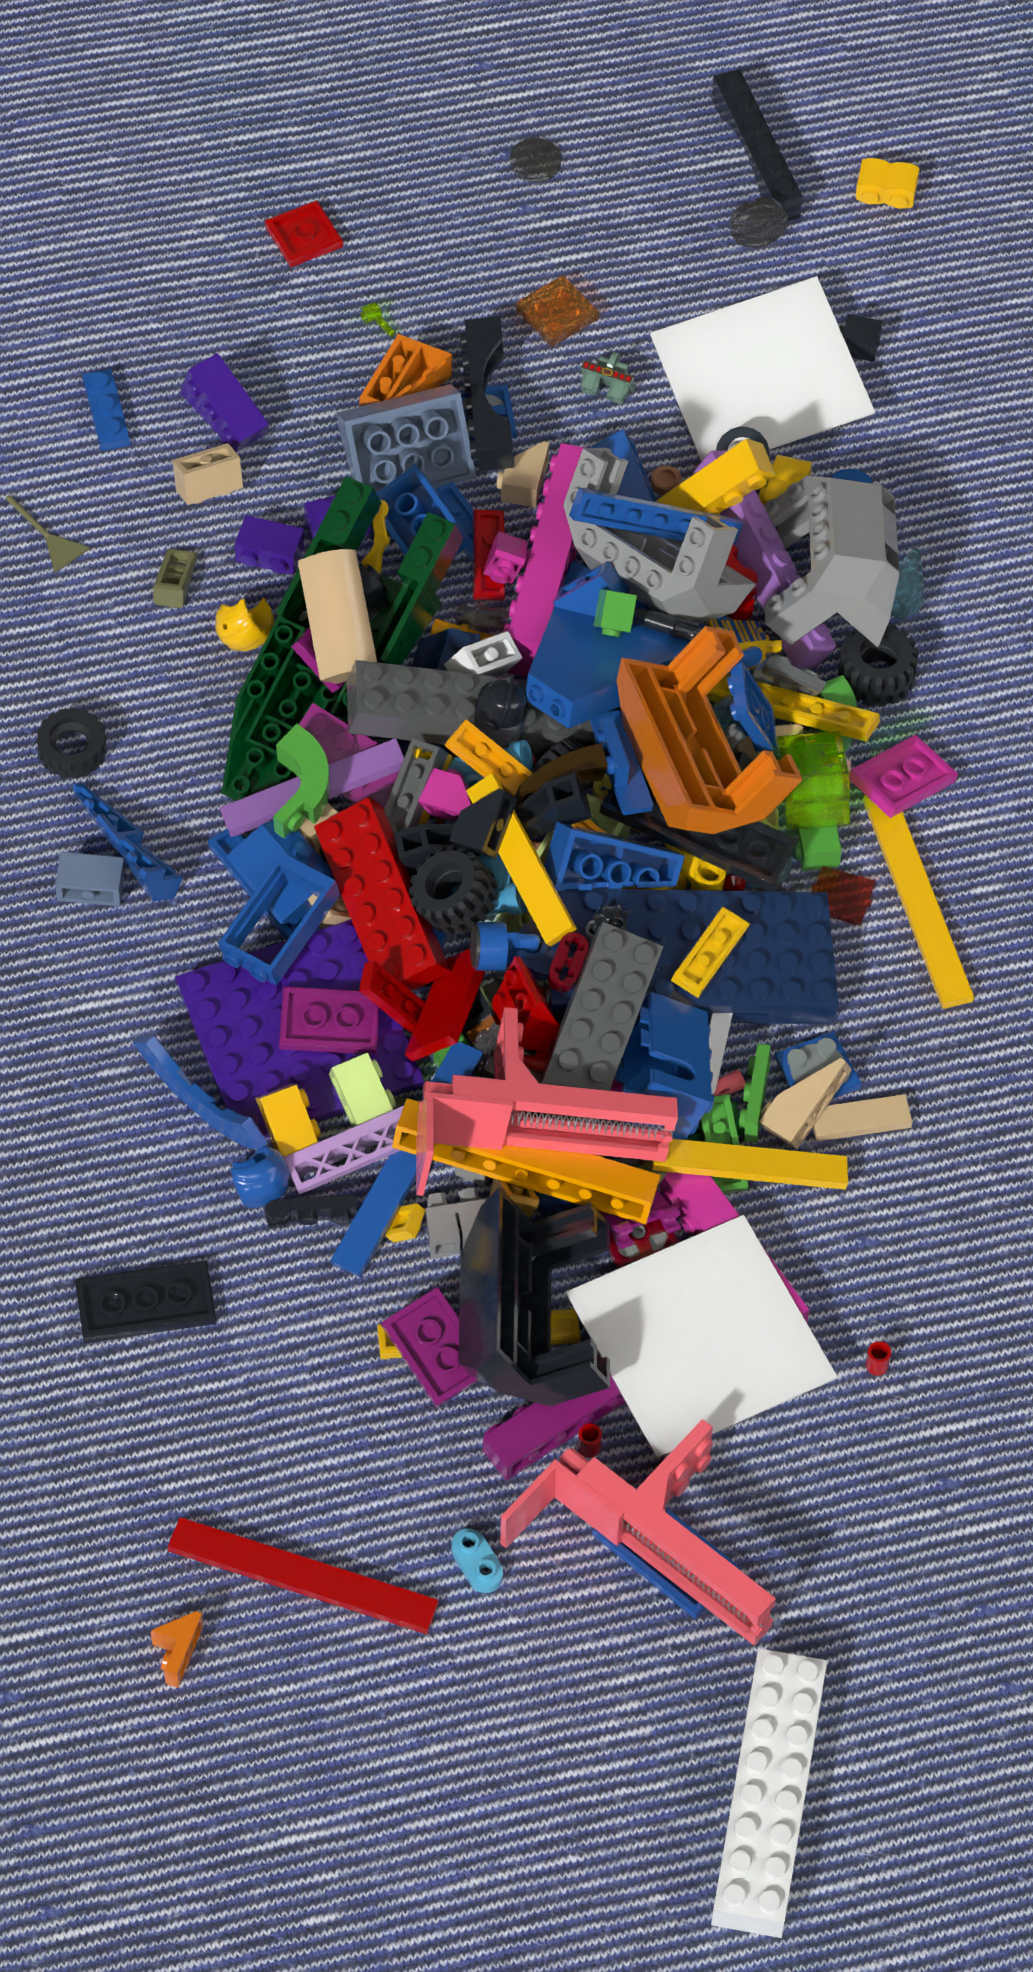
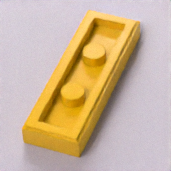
(710, 952)

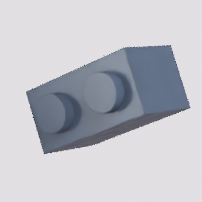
(90, 878)

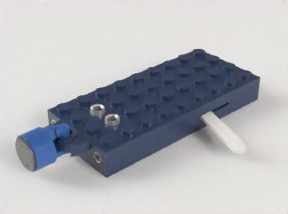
(772, 976)

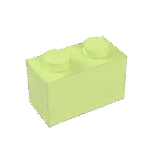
(361, 1089)

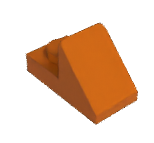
(180, 1641)

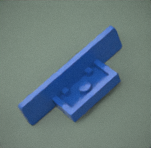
(622, 764)

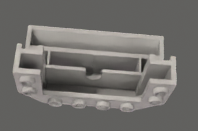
(850, 556)
(663, 573)

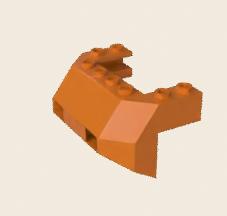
(685, 746)

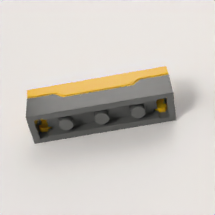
(403, 805)

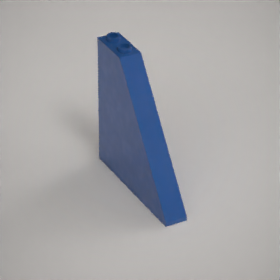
(579, 665)

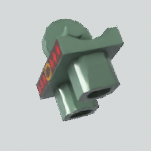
(610, 373)

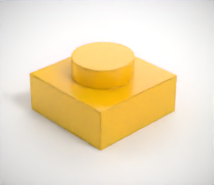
(406, 1223)

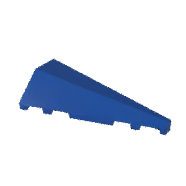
(152, 873)

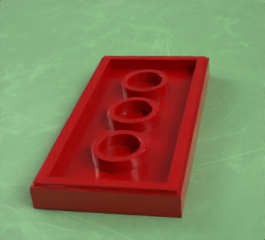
(446, 1008)

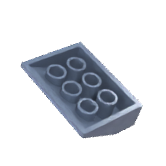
(406, 431)

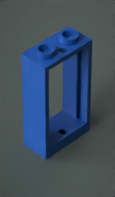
(283, 870)

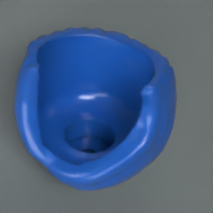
(261, 1177)

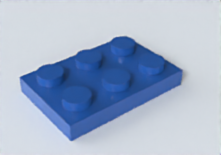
(752, 709)

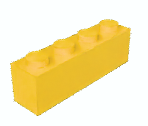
(724, 480)

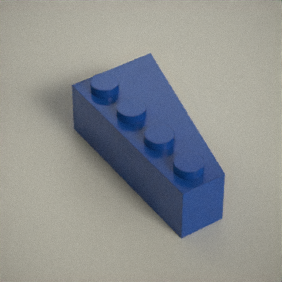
(596, 859)

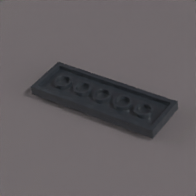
(748, 851)

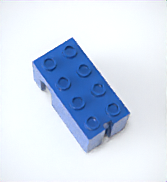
(670, 1058)

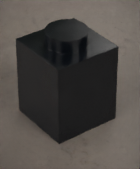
(862, 336)

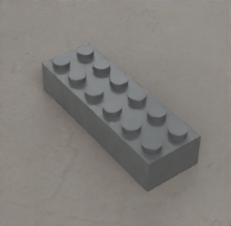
(601, 1011)

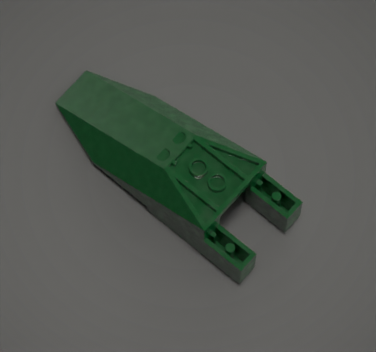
(284, 686)

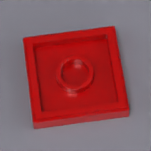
(303, 233)

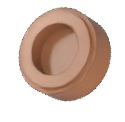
(665, 479)

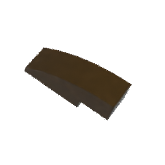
(587, 763)

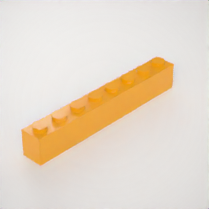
(561, 1174)

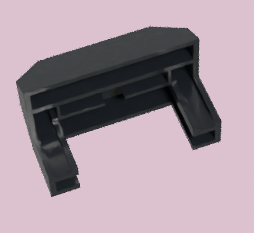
(509, 1301)

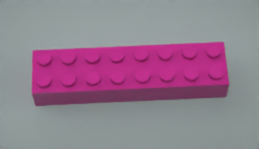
(545, 563)

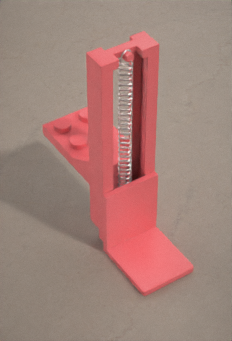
(489, 1116)
(641, 1523)

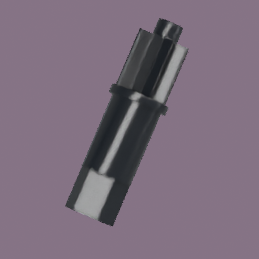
(666, 623)

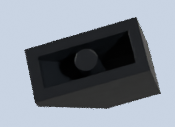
(484, 823)

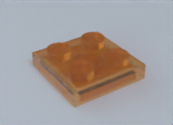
(557, 310)

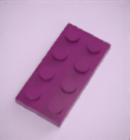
(340, 744)

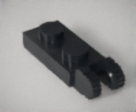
(311, 1210)

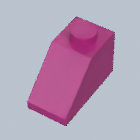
(445, 794)

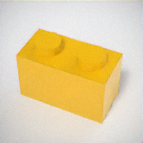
(288, 1120)

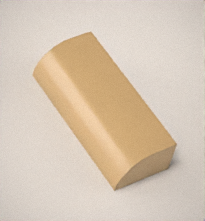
(336, 612)

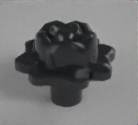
(612, 915)

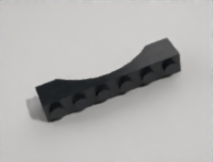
(740, 110)
(492, 434)
(555, 801)

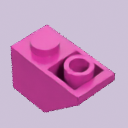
(505, 558)

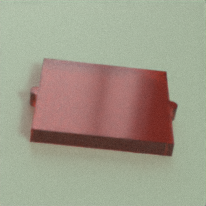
(847, 894)

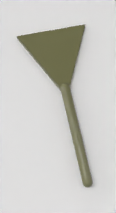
(60, 550)

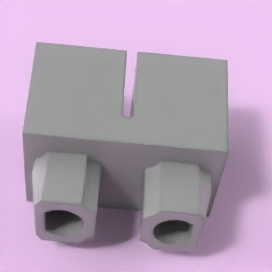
(443, 1221)

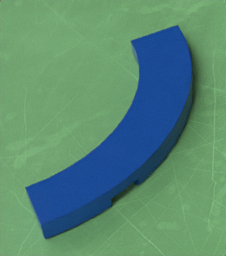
(227, 1122)

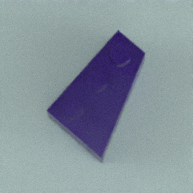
(223, 403)

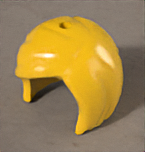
(244, 628)

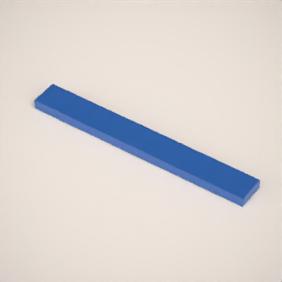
(394, 1180)

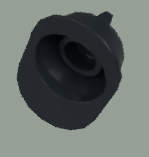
(501, 711)

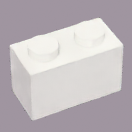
(486, 657)

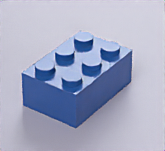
(409, 501)

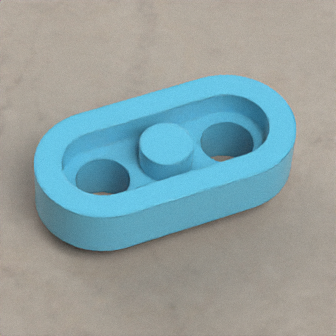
(475, 1558)

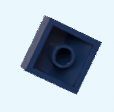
(440, 647)

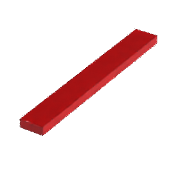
(303, 1575)

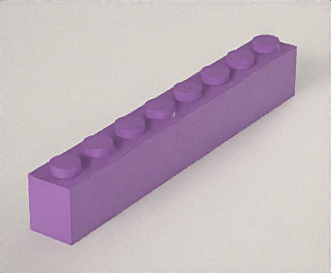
(765, 554)

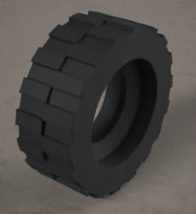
(71, 764)

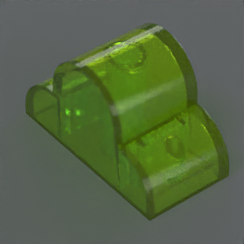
(825, 788)

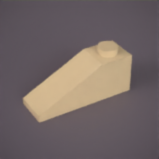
(800, 1106)

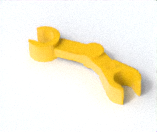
(381, 539)

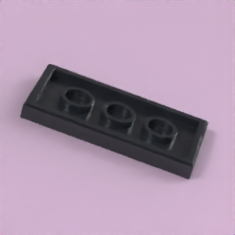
(145, 1301)

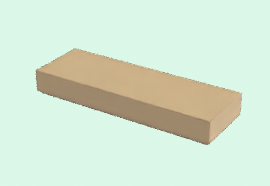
(863, 1118)

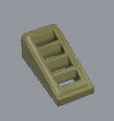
(174, 580)

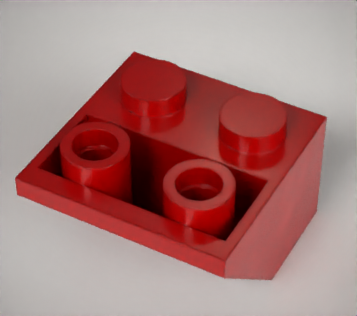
(523, 993)

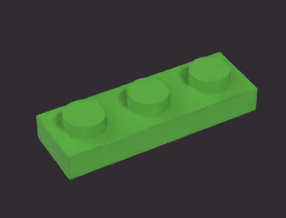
(755, 1092)
(720, 1127)

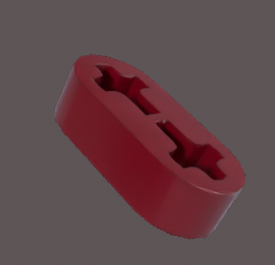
(574, 964)

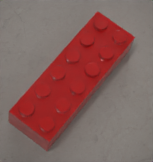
(377, 894)

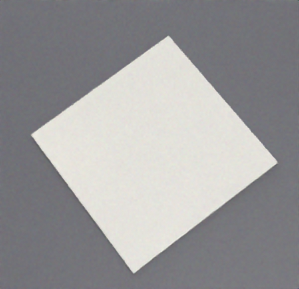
(763, 367)
(701, 1334)

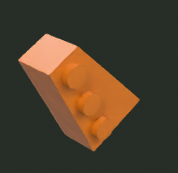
(406, 370)

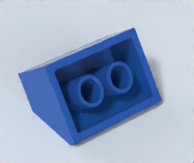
(258, 854)

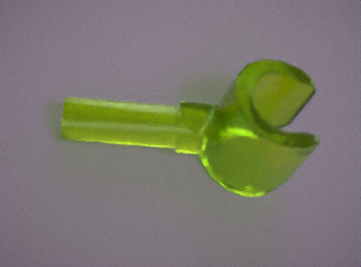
(373, 313)

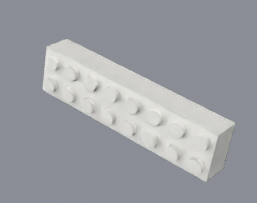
(769, 1793)

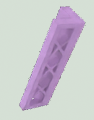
(341, 1146)

